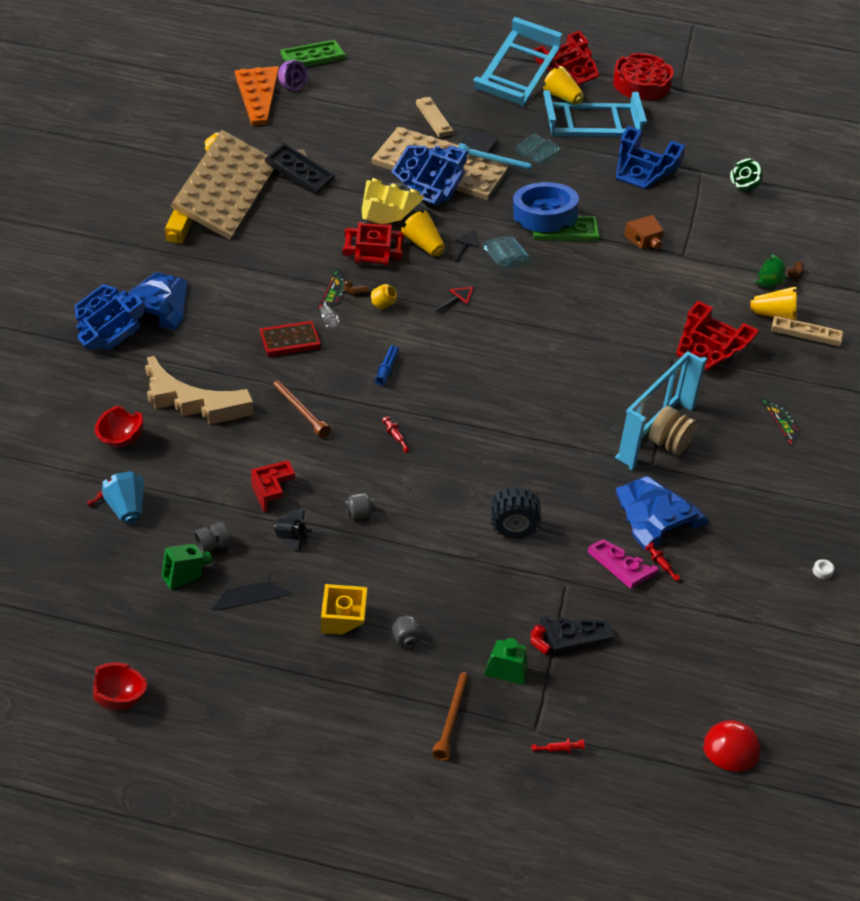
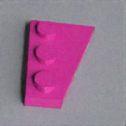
(627, 569)

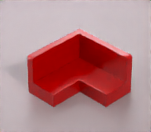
(266, 481)

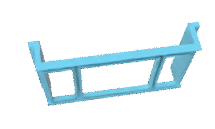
(530, 31)
(635, 107)
(686, 396)

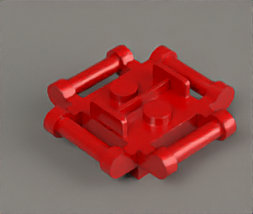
(373, 241)

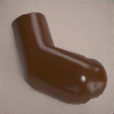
(797, 271)
(354, 290)

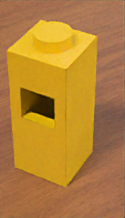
(177, 227)

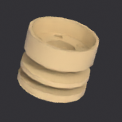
(672, 430)

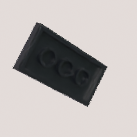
(299, 168)

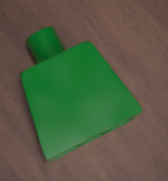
(183, 564)
(508, 662)

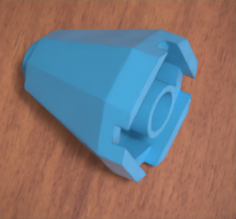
(125, 495)

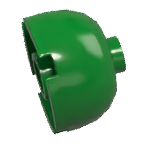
(747, 175)
(772, 272)

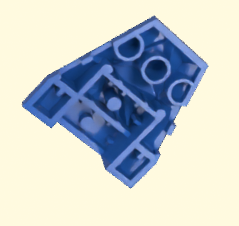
(431, 171)
(163, 297)
(107, 317)
(656, 509)

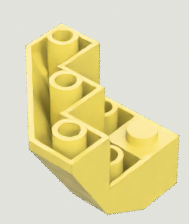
(387, 203)

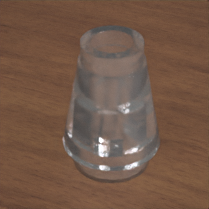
(329, 317)

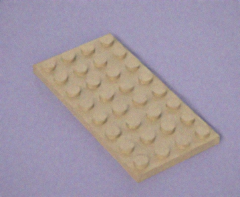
(480, 175)
(224, 185)

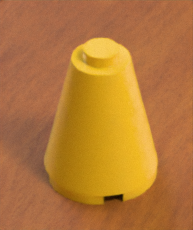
(563, 86)
(423, 233)
(777, 303)

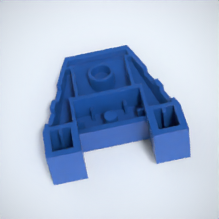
(644, 167)

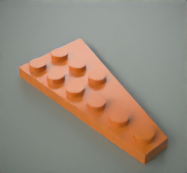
(257, 91)

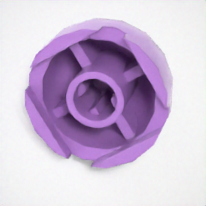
(293, 75)

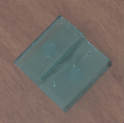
(536, 148)
(505, 250)

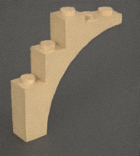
(214, 405)

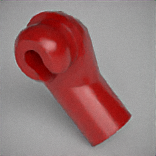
(537, 640)

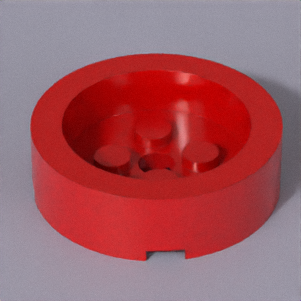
(644, 75)

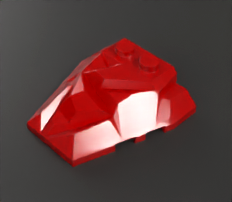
(574, 57)
(712, 338)

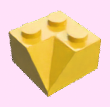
(343, 608)

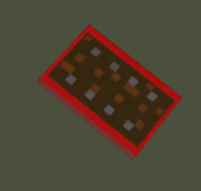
(289, 338)

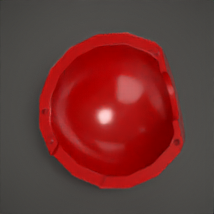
(118, 427)
(118, 686)
(732, 746)

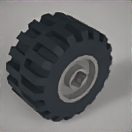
(515, 512)

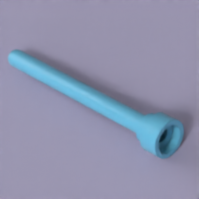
(496, 158)

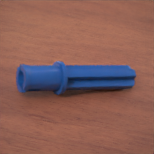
(384, 369)

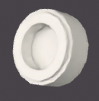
(823, 569)

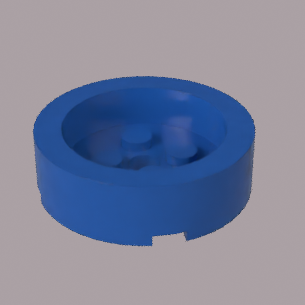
(545, 206)

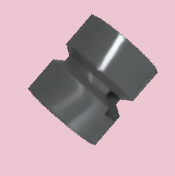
(205, 541)

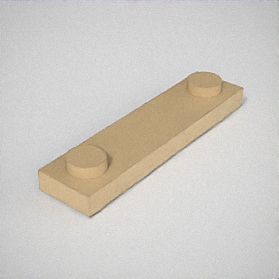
(434, 117)
(807, 331)

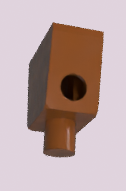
(645, 232)

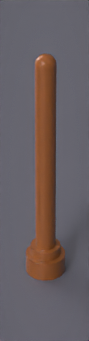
(321, 428)
(442, 748)

